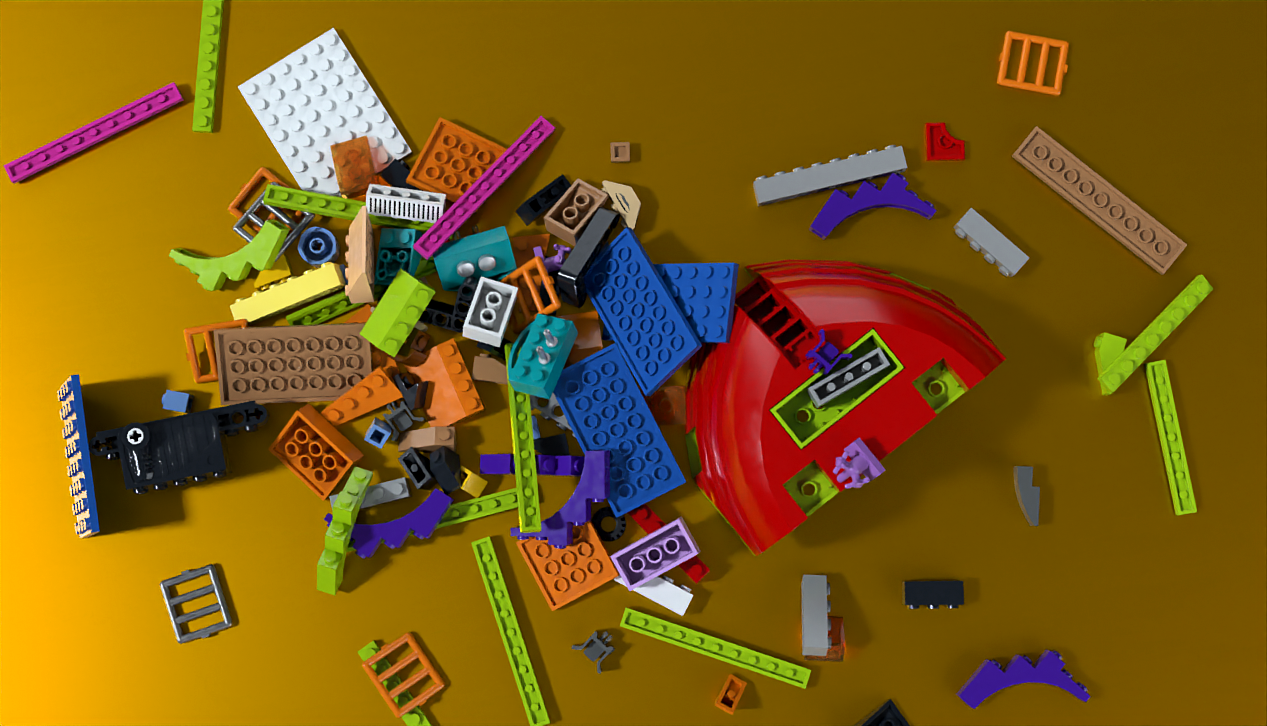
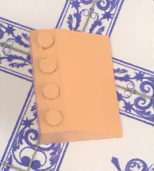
(360, 259)

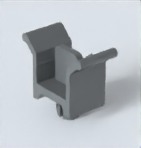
(400, 418)
(596, 648)

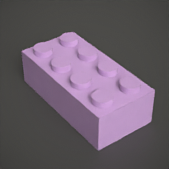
(655, 553)

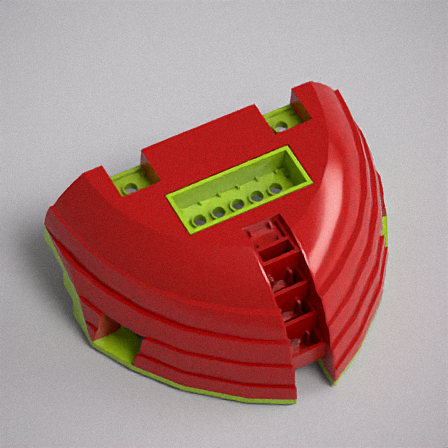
(746, 393)

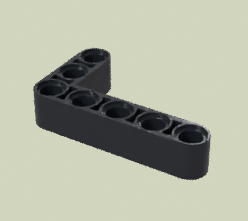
(583, 255)
(452, 313)

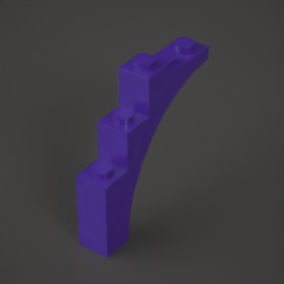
(869, 197)
(545, 465)
(592, 484)
(421, 520)
(1046, 669)

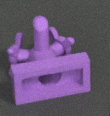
(555, 262)
(862, 462)

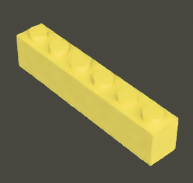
(289, 294)

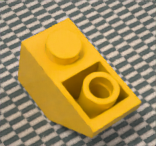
(278, 273)

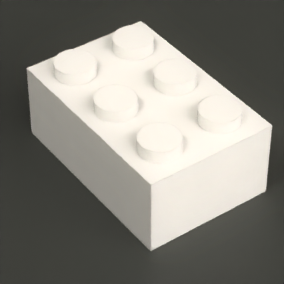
(490, 311)

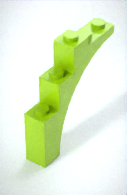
(257, 254)
(338, 535)

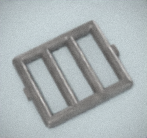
(250, 214)
(177, 620)

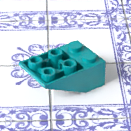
(396, 252)

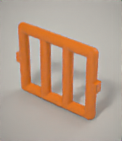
(1027, 40)
(247, 188)
(548, 282)
(206, 330)
(378, 679)

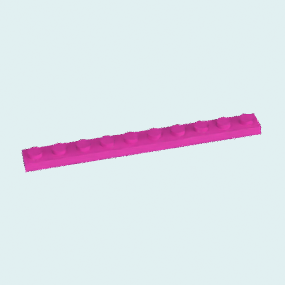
(93, 132)
(483, 188)

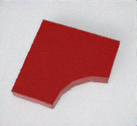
(941, 145)

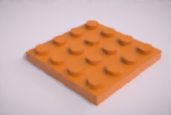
(453, 161)
(571, 570)

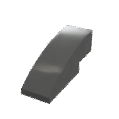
(1027, 495)

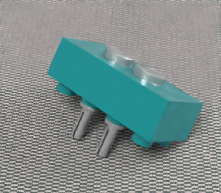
(476, 255)
(542, 356)

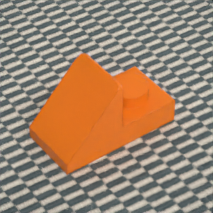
(730, 694)

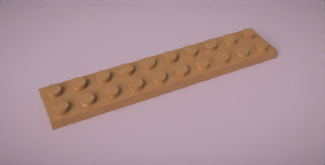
(1099, 200)

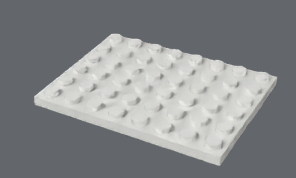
(317, 102)

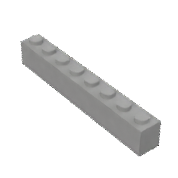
(829, 176)

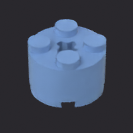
(308, 246)

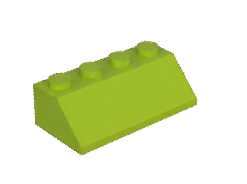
(397, 312)

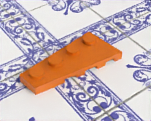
(523, 253)
(378, 356)
(366, 395)

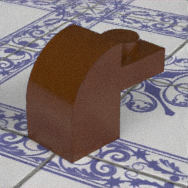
(411, 352)

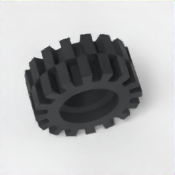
(620, 524)

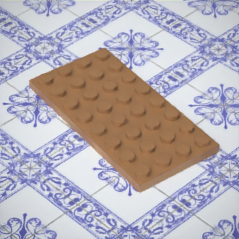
(290, 362)

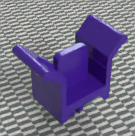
(824, 355)

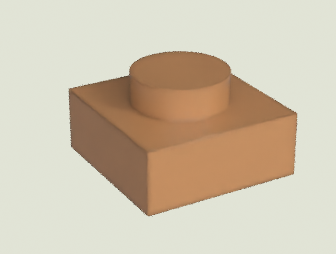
(620, 152)

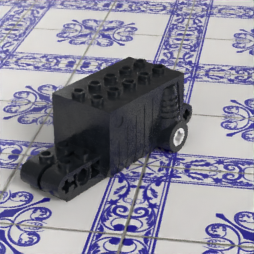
(177, 446)

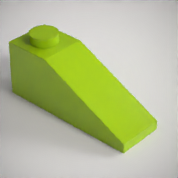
(1106, 352)

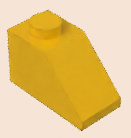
(472, 482)

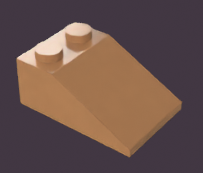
(574, 211)

